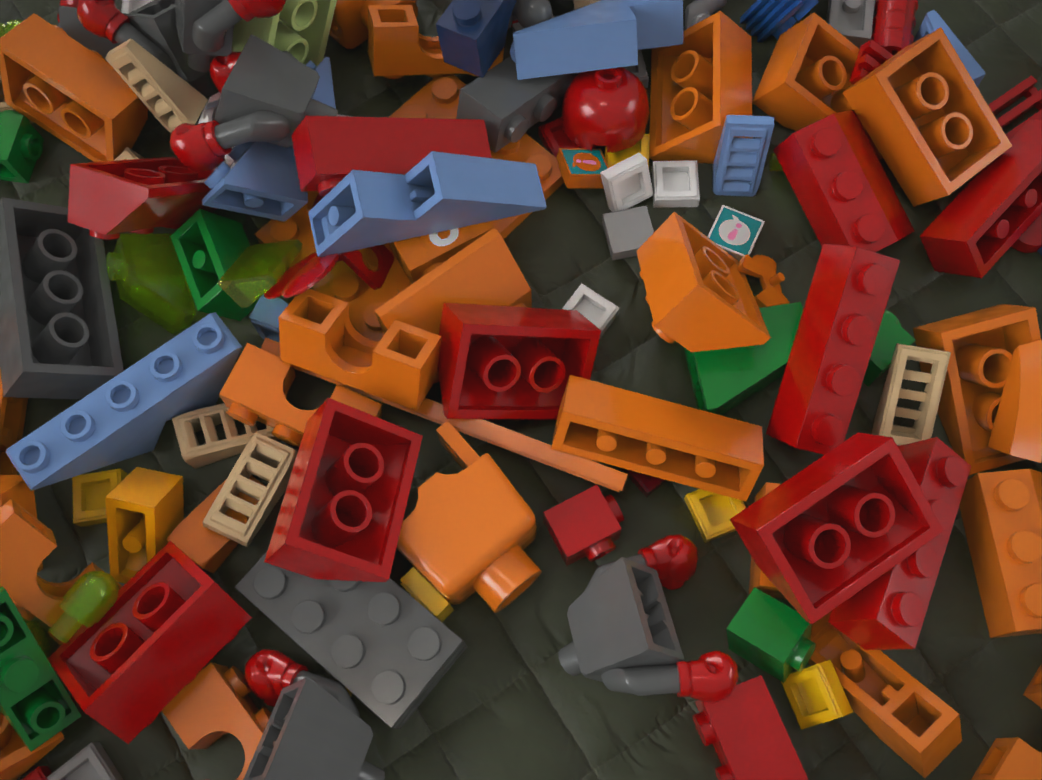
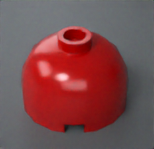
(605, 109)

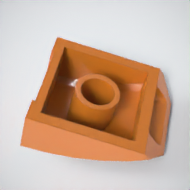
(1019, 414)

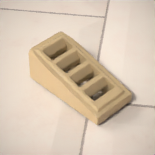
(156, 85)
(929, 399)
(214, 450)
(266, 460)

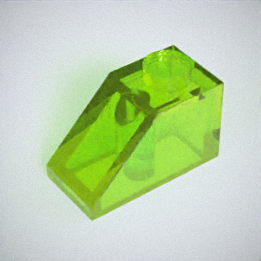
(152, 279)

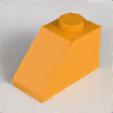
(140, 518)

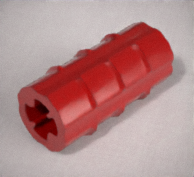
(894, 24)

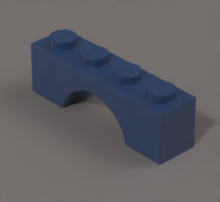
(474, 33)

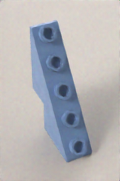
(596, 37)
(263, 174)
(431, 198)
(131, 408)

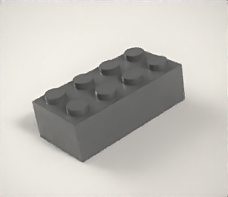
(53, 305)
(361, 633)

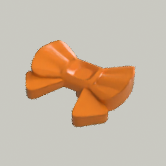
(764, 269)

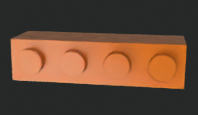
(659, 438)

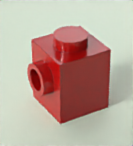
(584, 525)

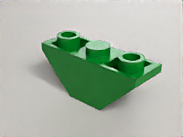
(29, 686)

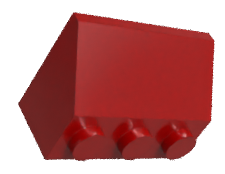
(843, 184)
(134, 195)
(511, 359)
(345, 497)
(838, 524)
(148, 643)

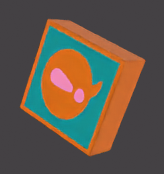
(581, 167)

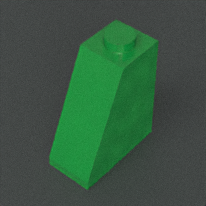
(732, 375)

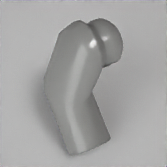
(700, 10)

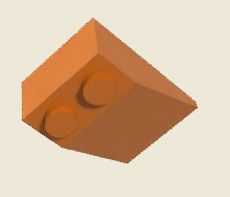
(808, 75)
(976, 374)

